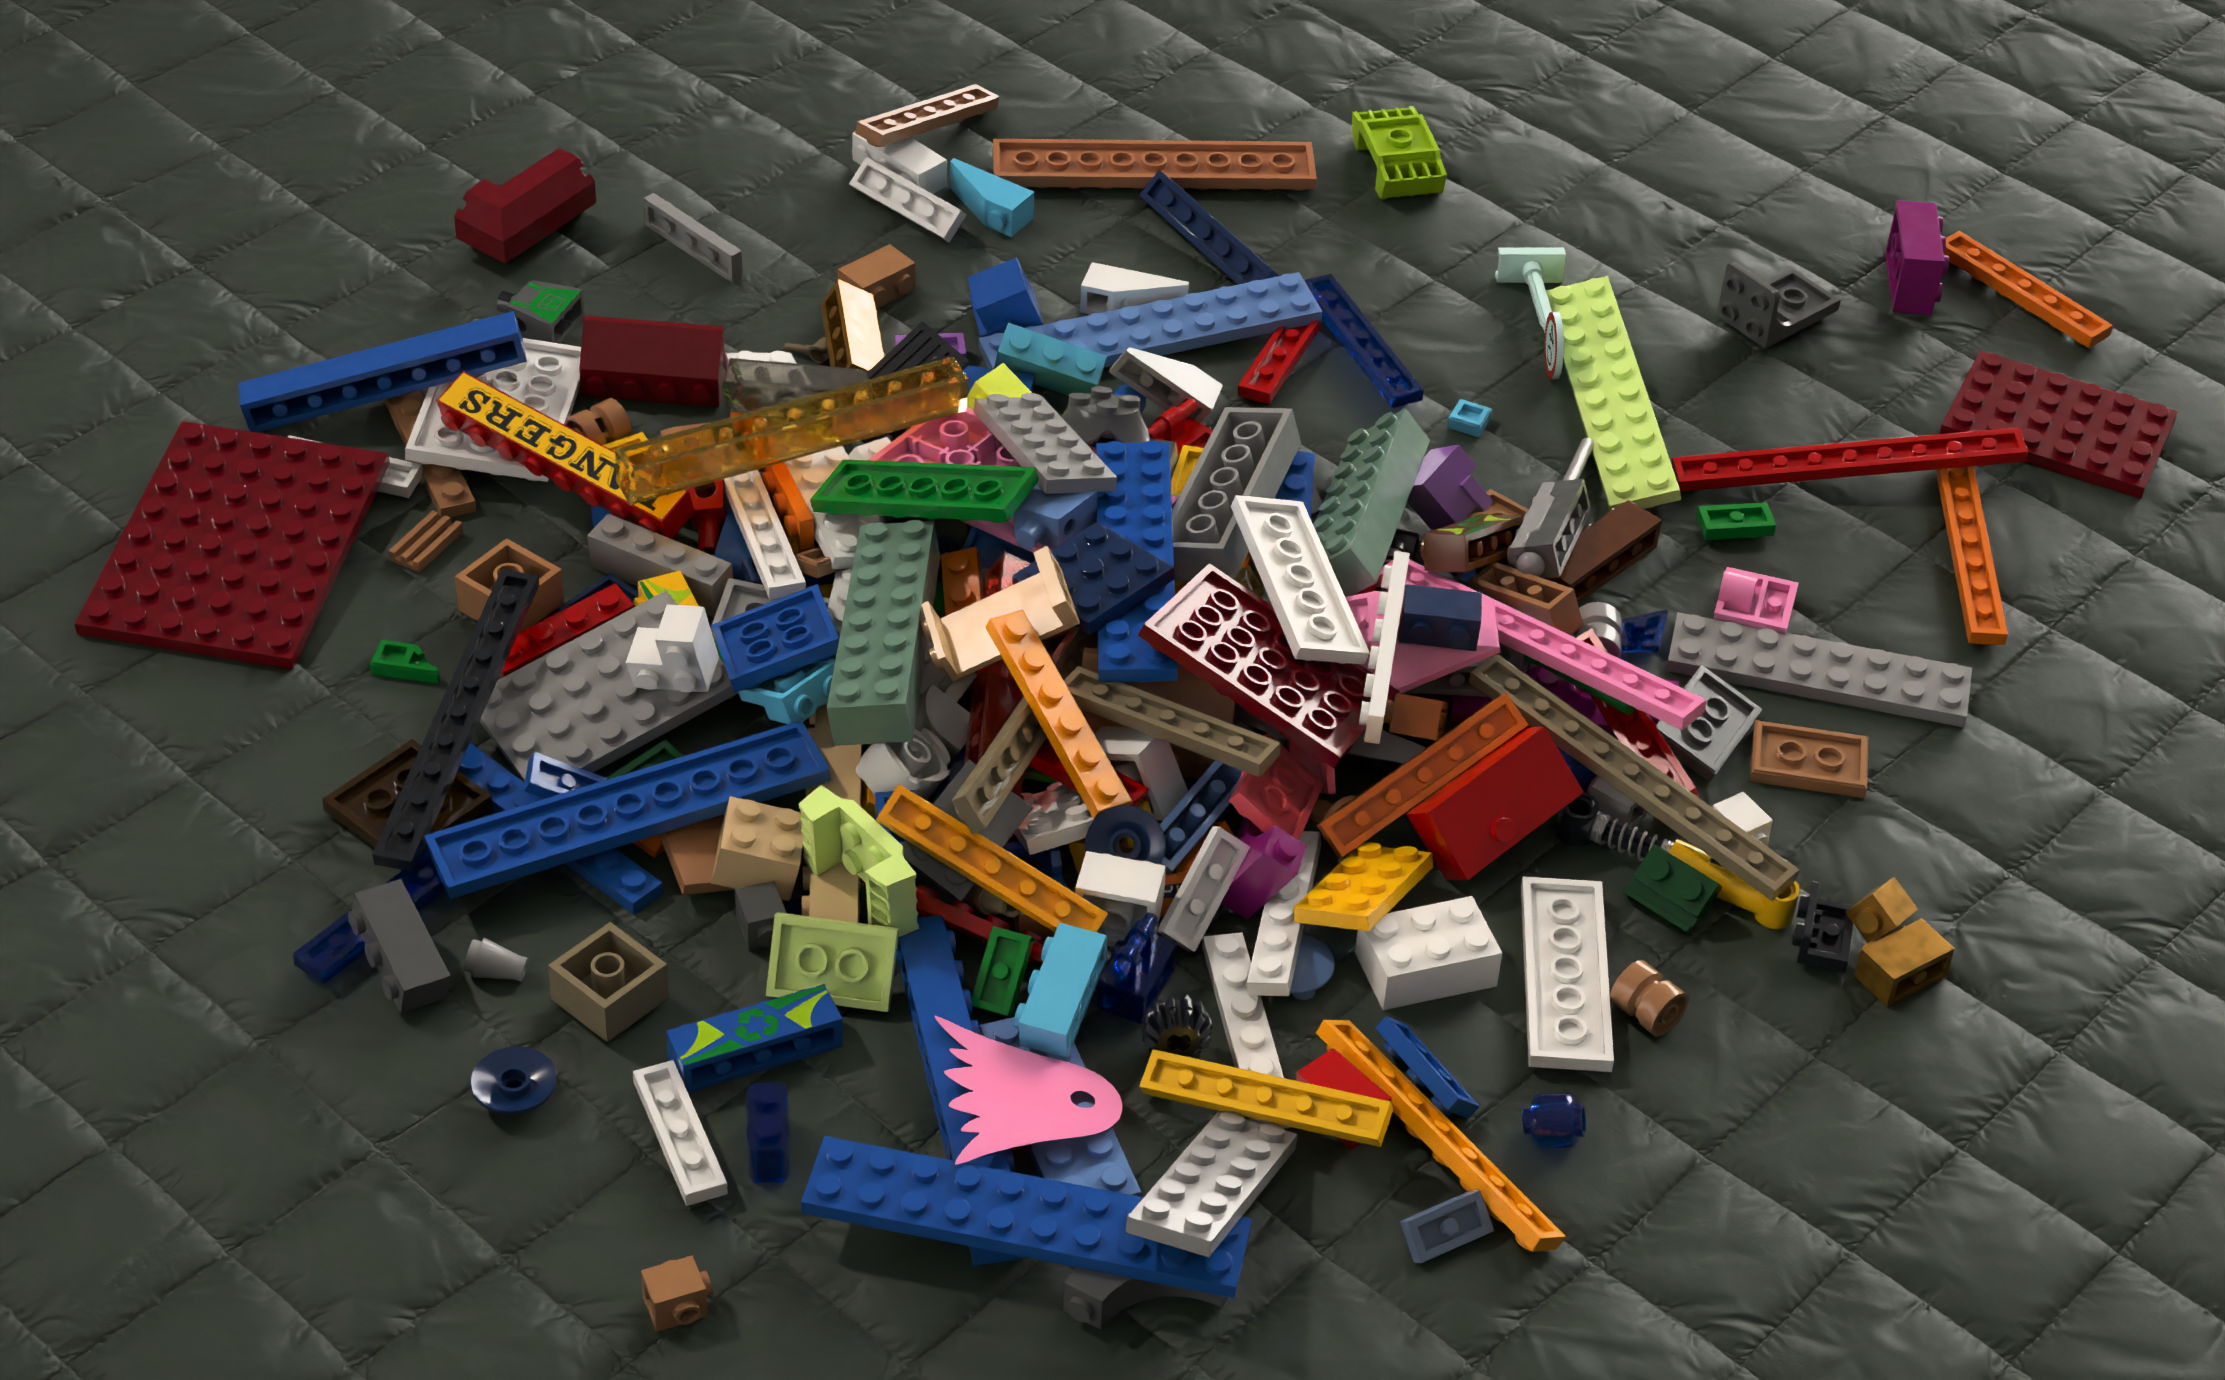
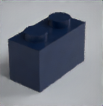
(1440, 617)

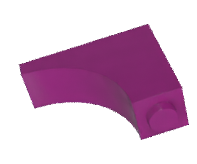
(1267, 868)

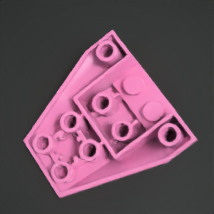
(1421, 664)

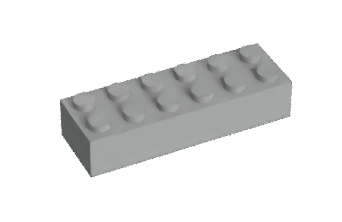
(1242, 458)

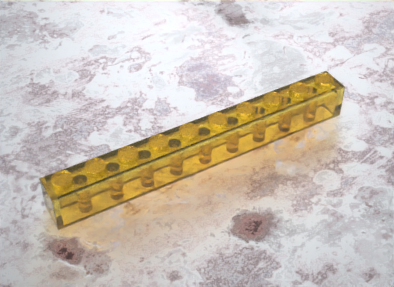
(790, 430)

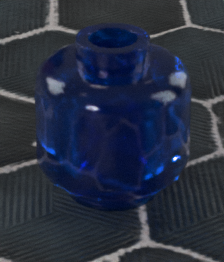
(1555, 1120)

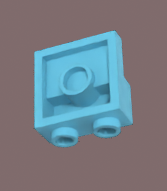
(793, 695)

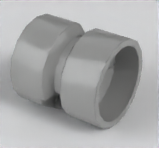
(1606, 624)

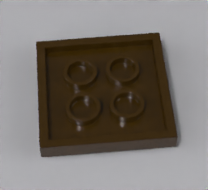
(370, 797)

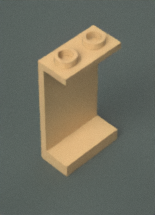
(961, 637)

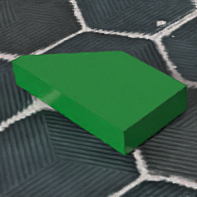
(403, 662)

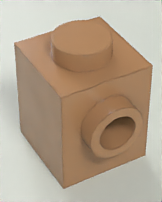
(676, 1293)

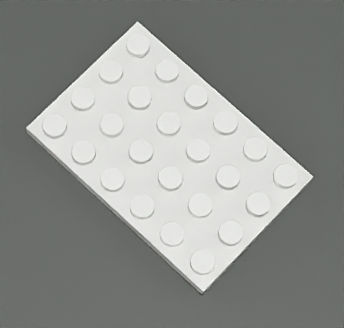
(544, 382)

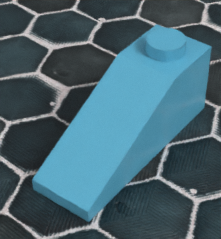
(991, 198)

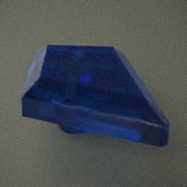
(1643, 632)

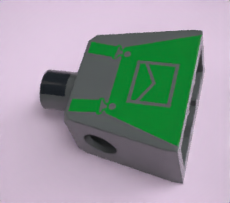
(544, 310)

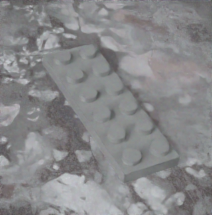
(1044, 441)
(1212, 1183)

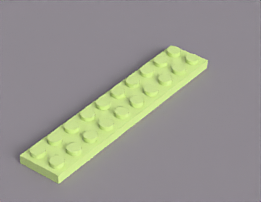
(1612, 397)

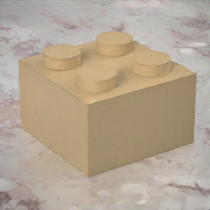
(758, 846)

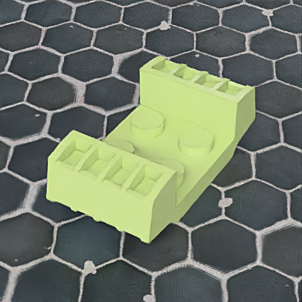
(844, 832)

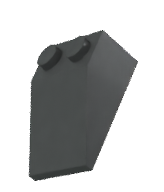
(999, 831)

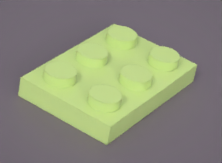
(846, 956)

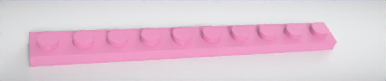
(1579, 658)

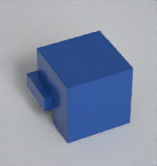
(1003, 297)

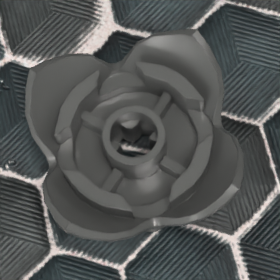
(1105, 415)

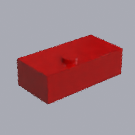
(1495, 803)

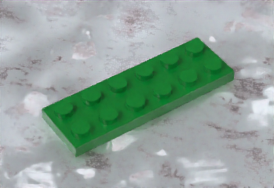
(925, 490)

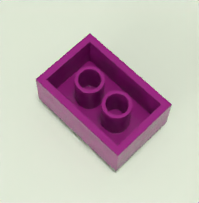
(1916, 257)

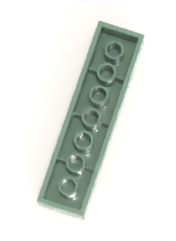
(1369, 498)
(882, 634)

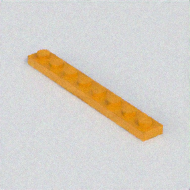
(1446, 1141)

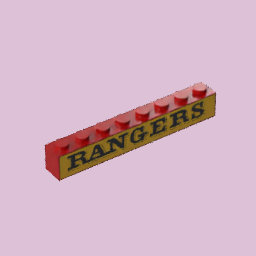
(554, 452)

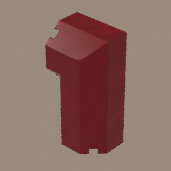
(526, 208)

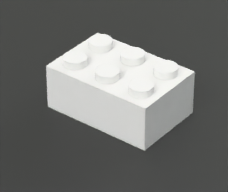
(1429, 953)

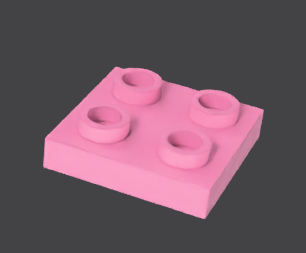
(1755, 600)

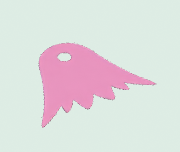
(1023, 1096)

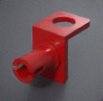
(708, 517)

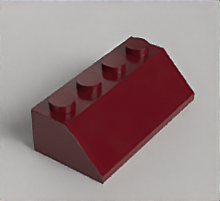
(652, 361)

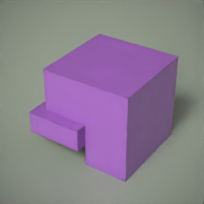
(1444, 490)

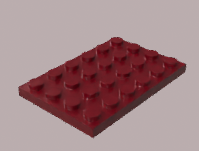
(2065, 422)
(1242, 652)

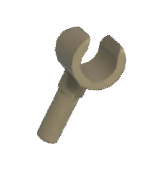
(816, 351)

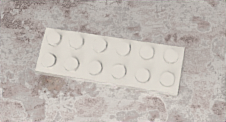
(1299, 580)
(1566, 974)

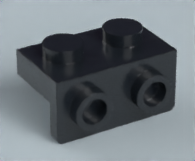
(1825, 932)

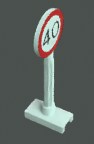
(1535, 268)

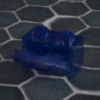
(1136, 971)

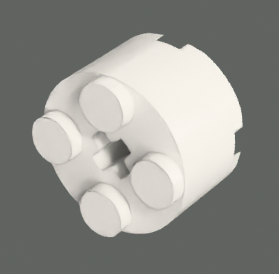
(913, 764)

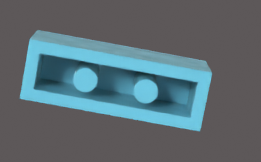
(1054, 361)
(1061, 989)

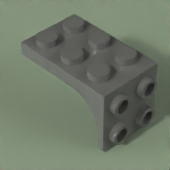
(1773, 307)

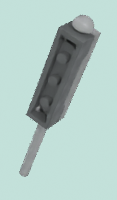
(1553, 522)

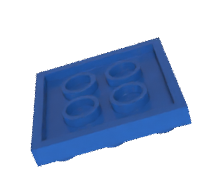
(776, 638)

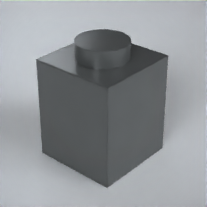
(756, 912)

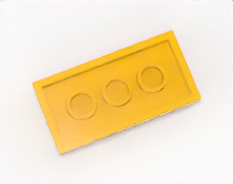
(1363, 887)

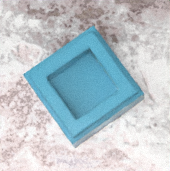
(1469, 418)

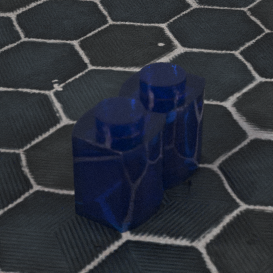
(768, 1132)

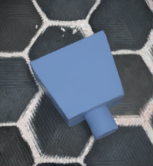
(1053, 517)

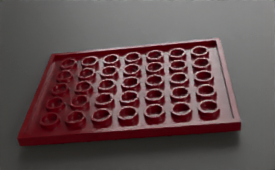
(234, 545)

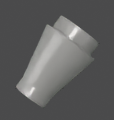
(493, 961)

